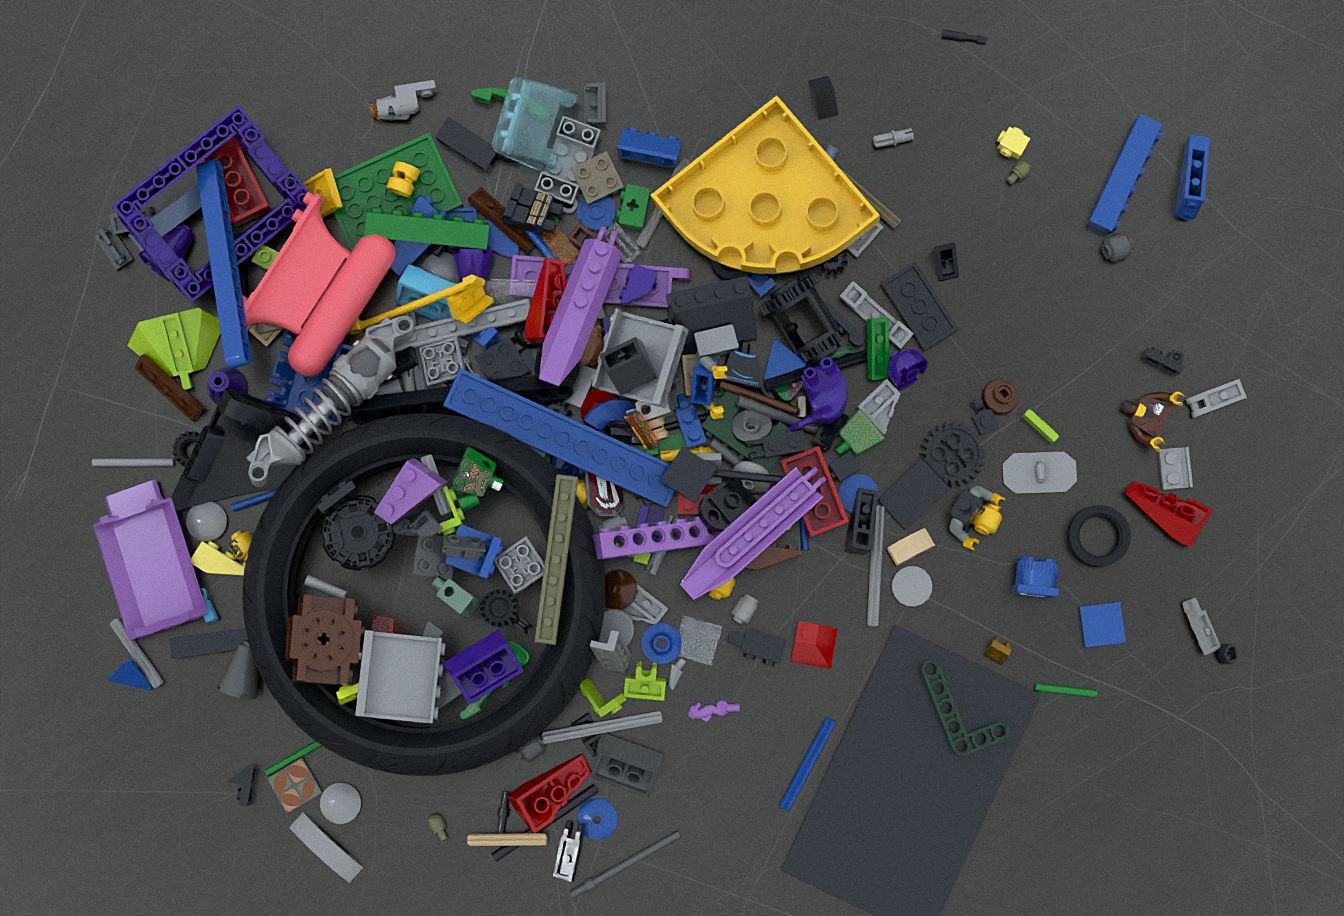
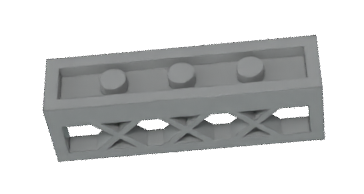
(613, 655)

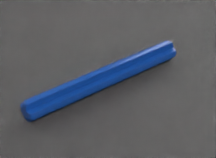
(807, 764)

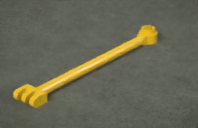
(468, 282)

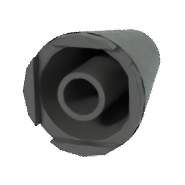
(240, 674)

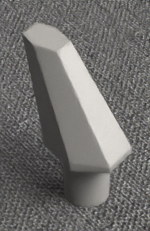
(675, 672)

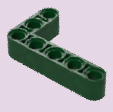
(953, 715)

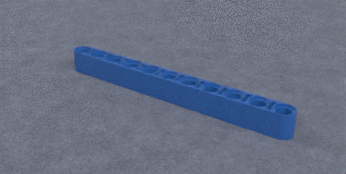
(223, 264)

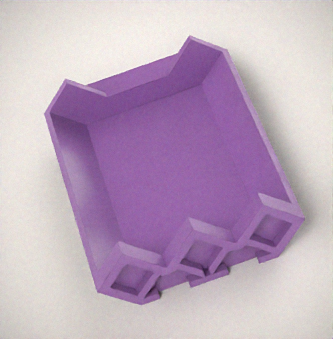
(148, 561)

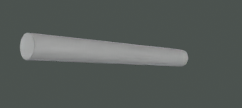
(148, 462)

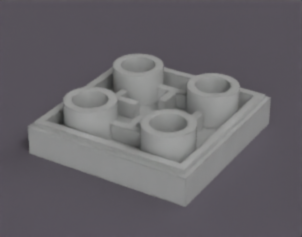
(441, 361)
(520, 565)

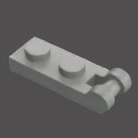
(1216, 398)

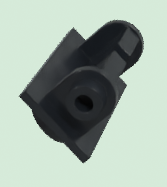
(829, 432)

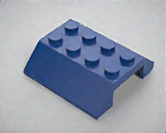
(295, 386)

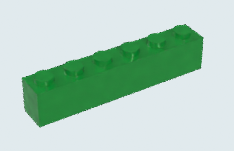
(427, 229)

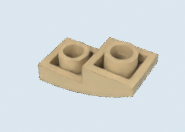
(910, 546)

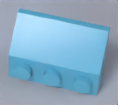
(417, 284)

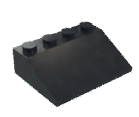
(714, 307)

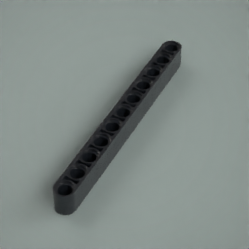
(433, 399)

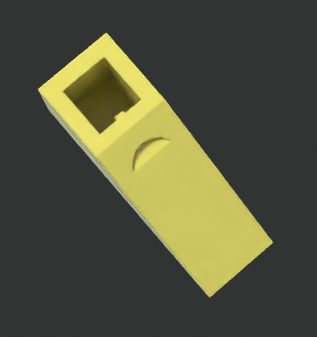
(213, 561)

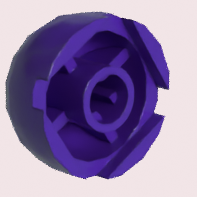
(905, 366)

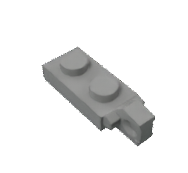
(1202, 626)

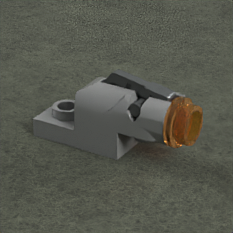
(403, 103)

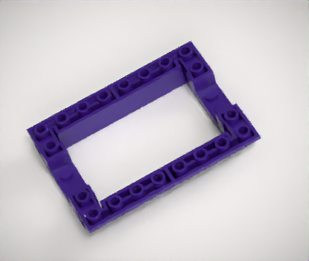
(250, 138)

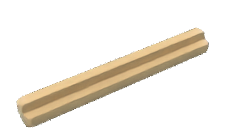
(507, 839)

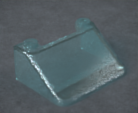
(528, 122)

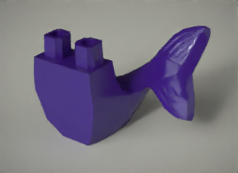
(826, 393)

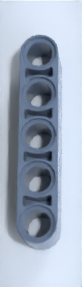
(174, 212)

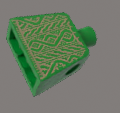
(858, 435)

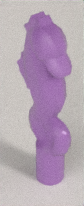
(706, 712)

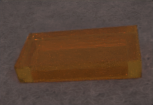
(560, 246)
(642, 430)

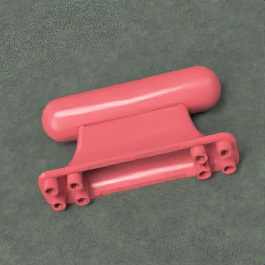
(318, 287)

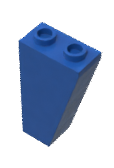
(1193, 177)
(409, 251)

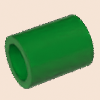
(468, 501)

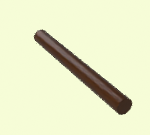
(758, 397)

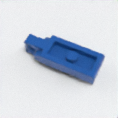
(689, 423)

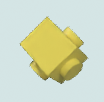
(1012, 142)

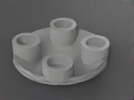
(442, 266)
(206, 521)
(340, 803)

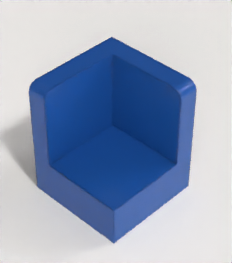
(761, 284)

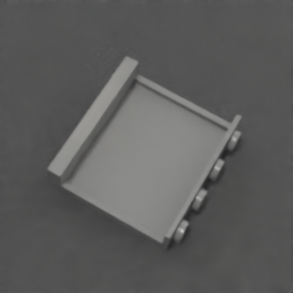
(664, 348)
(399, 677)

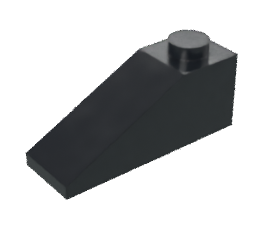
(862, 522)

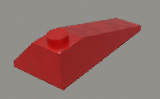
(545, 300)
(1177, 517)
(543, 796)

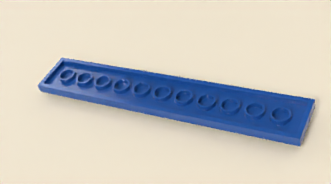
(560, 436)

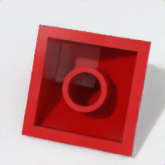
(814, 644)

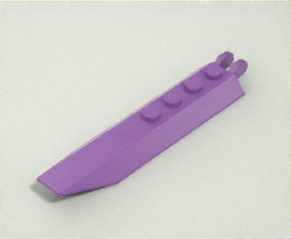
(579, 307)
(752, 532)

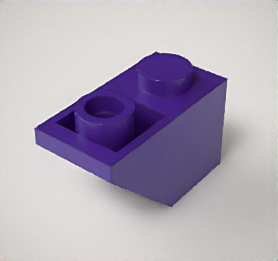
(640, 284)

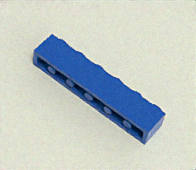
(1124, 174)

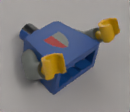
(704, 384)

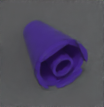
(178, 240)
(472, 262)
(225, 378)

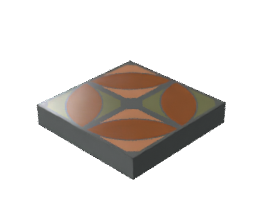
(294, 785)

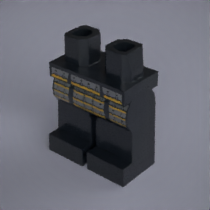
(531, 210)

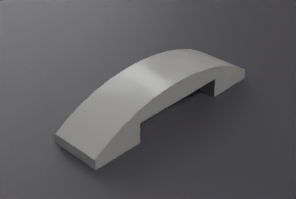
(867, 308)
(325, 848)

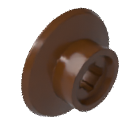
(994, 399)

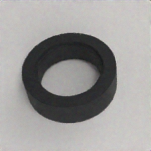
(1119, 522)

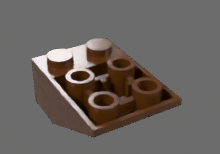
(773, 555)

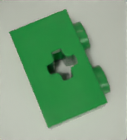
(636, 218)

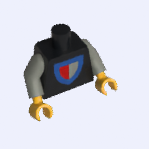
(965, 511)

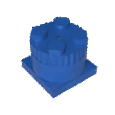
(1036, 577)

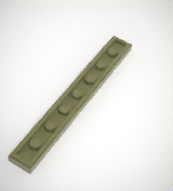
(556, 559)

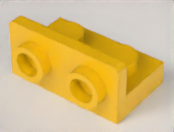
(468, 303)

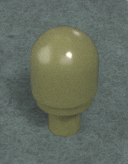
(1019, 172)
(437, 826)

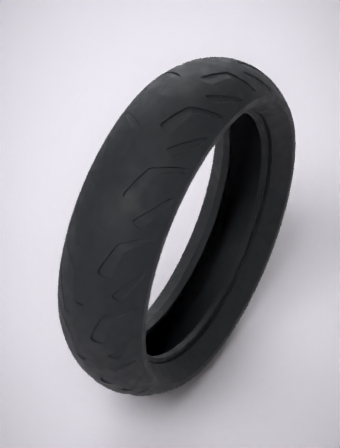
(271, 585)

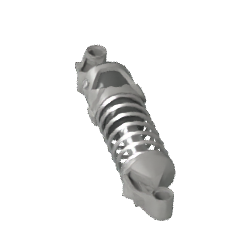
(349, 384)

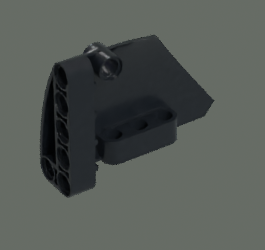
(219, 457)

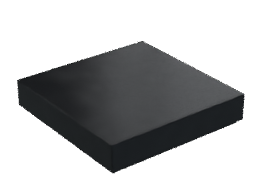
(688, 474)

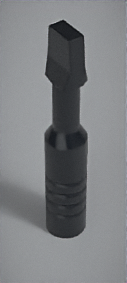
(963, 36)

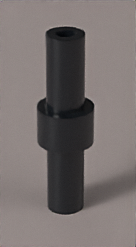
(503, 812)

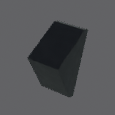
(823, 97)
(945, 261)

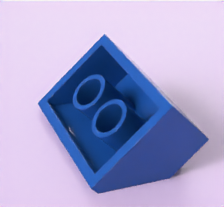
(649, 148)

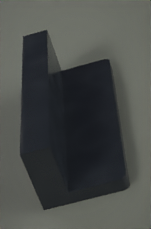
(466, 144)

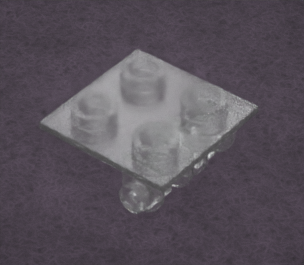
(699, 640)

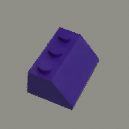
(483, 667)

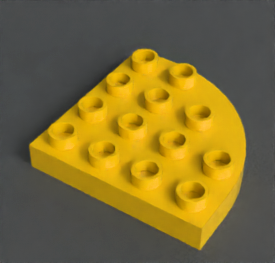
(766, 198)

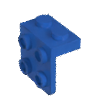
(483, 566)

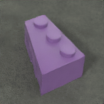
(408, 490)

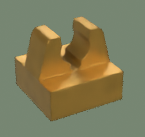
(998, 651)

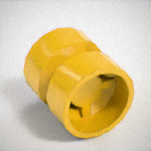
(399, 184)

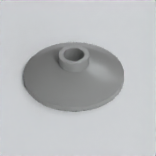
(750, 425)
(752, 467)

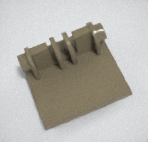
(597, 177)

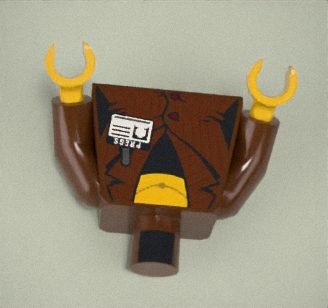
(1150, 416)

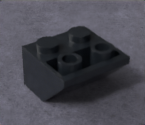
(628, 365)

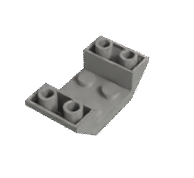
(573, 146)

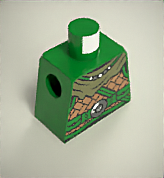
(476, 474)

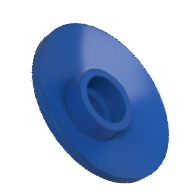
(650, 643)
(600, 808)

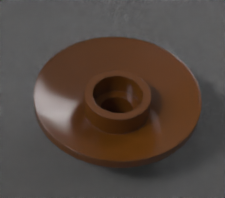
(625, 591)

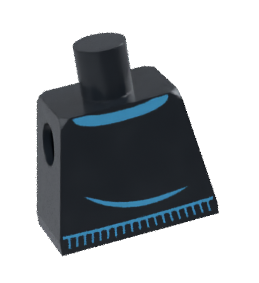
(742, 368)

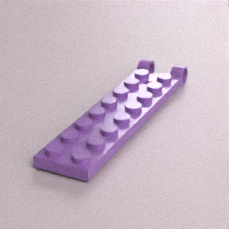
(530, 267)

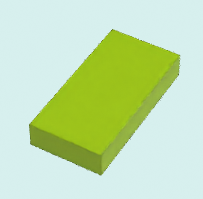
(1040, 426)

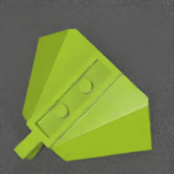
(178, 342)

